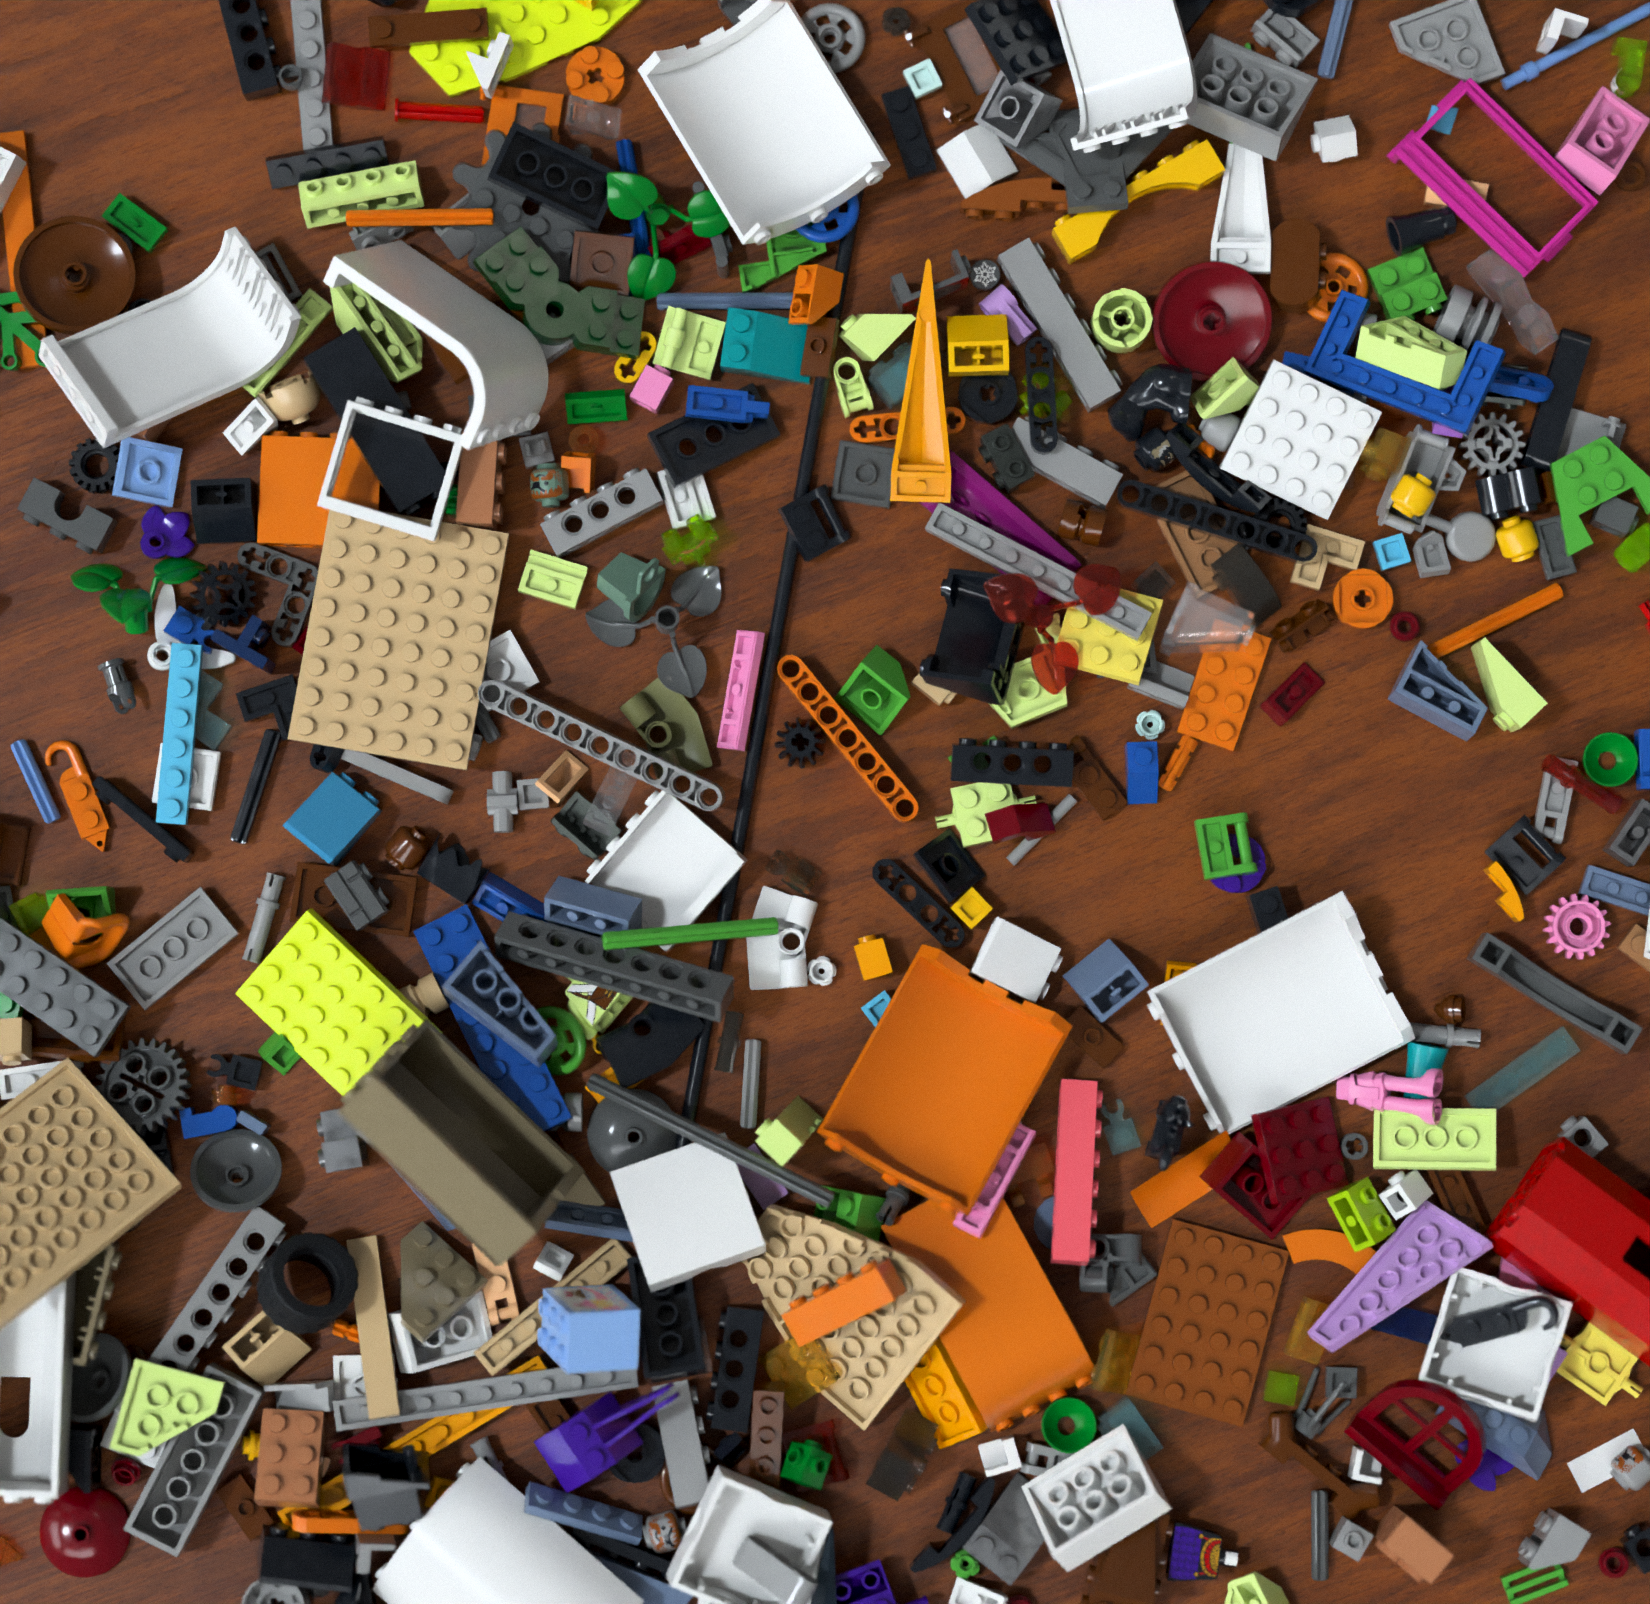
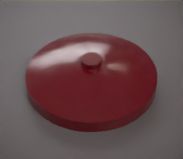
(1210, 316)

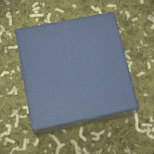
(253, 1122)

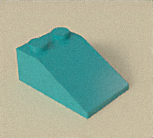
(763, 346)

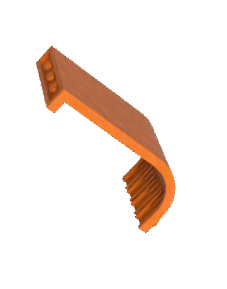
(1012, 1330)

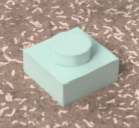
(922, 79)

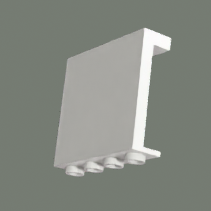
(667, 862)

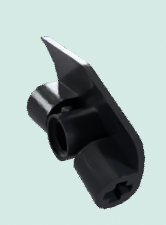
(640, 1057)

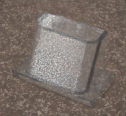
(1206, 625)

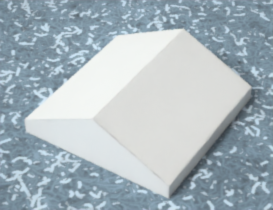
(976, 160)

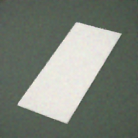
(1595, 1465)

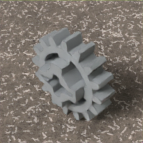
(1504, 445)

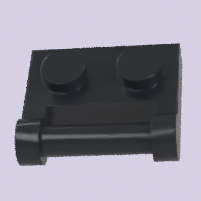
(806, 526)
(1516, 859)

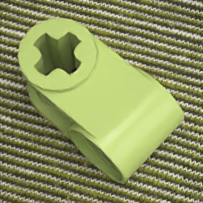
(852, 389)

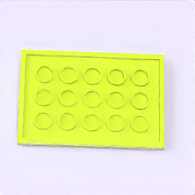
(328, 1002)

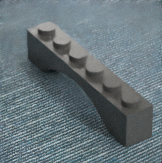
(1554, 994)

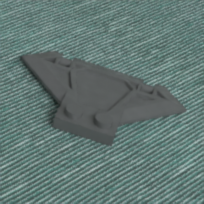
(1090, 179)

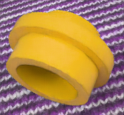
(251, 1444)

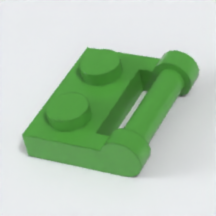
(1216, 849)

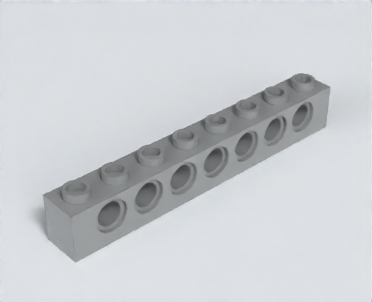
(257, 1221)

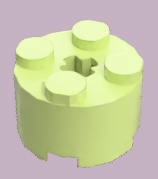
(1118, 304)

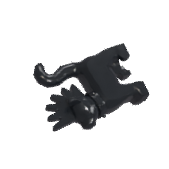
(1168, 1130)

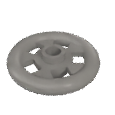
(854, 36)

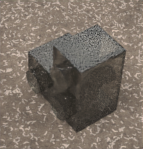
(903, 1455)

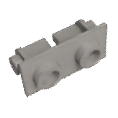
(373, 236)

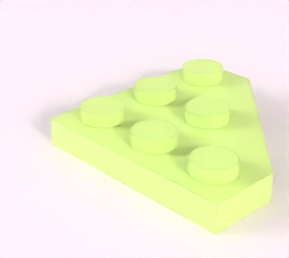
(161, 1405)

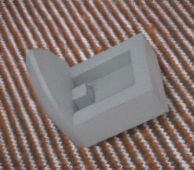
(1431, 555)

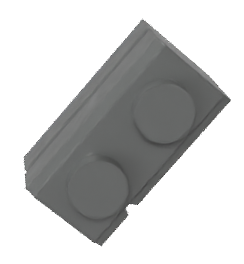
(357, 895)

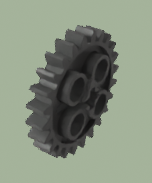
(157, 1062)

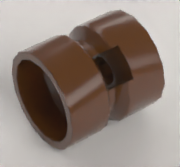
(1082, 522)

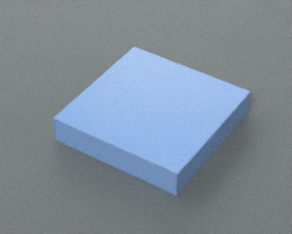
(147, 472)

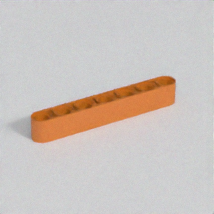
(842, 724)

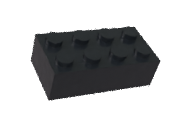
(552, 176)
(668, 1328)

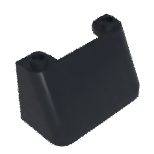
(974, 644)

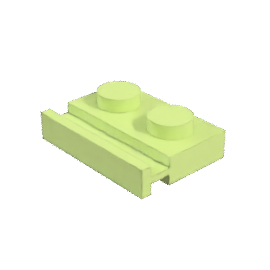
(553, 579)

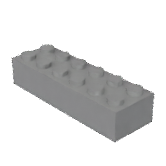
(194, 1466)

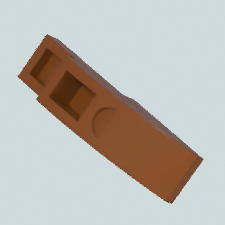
(1007, 197)

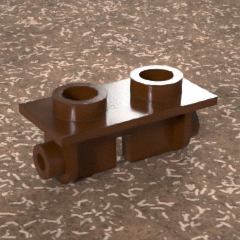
(1289, 631)

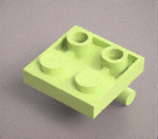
(689, 342)

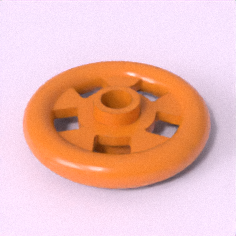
(1356, 278)

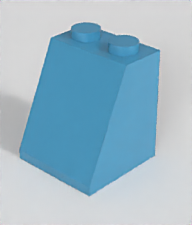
(333, 818)

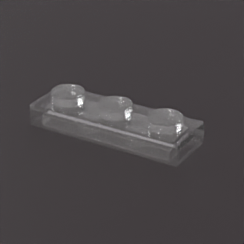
(611, 797)

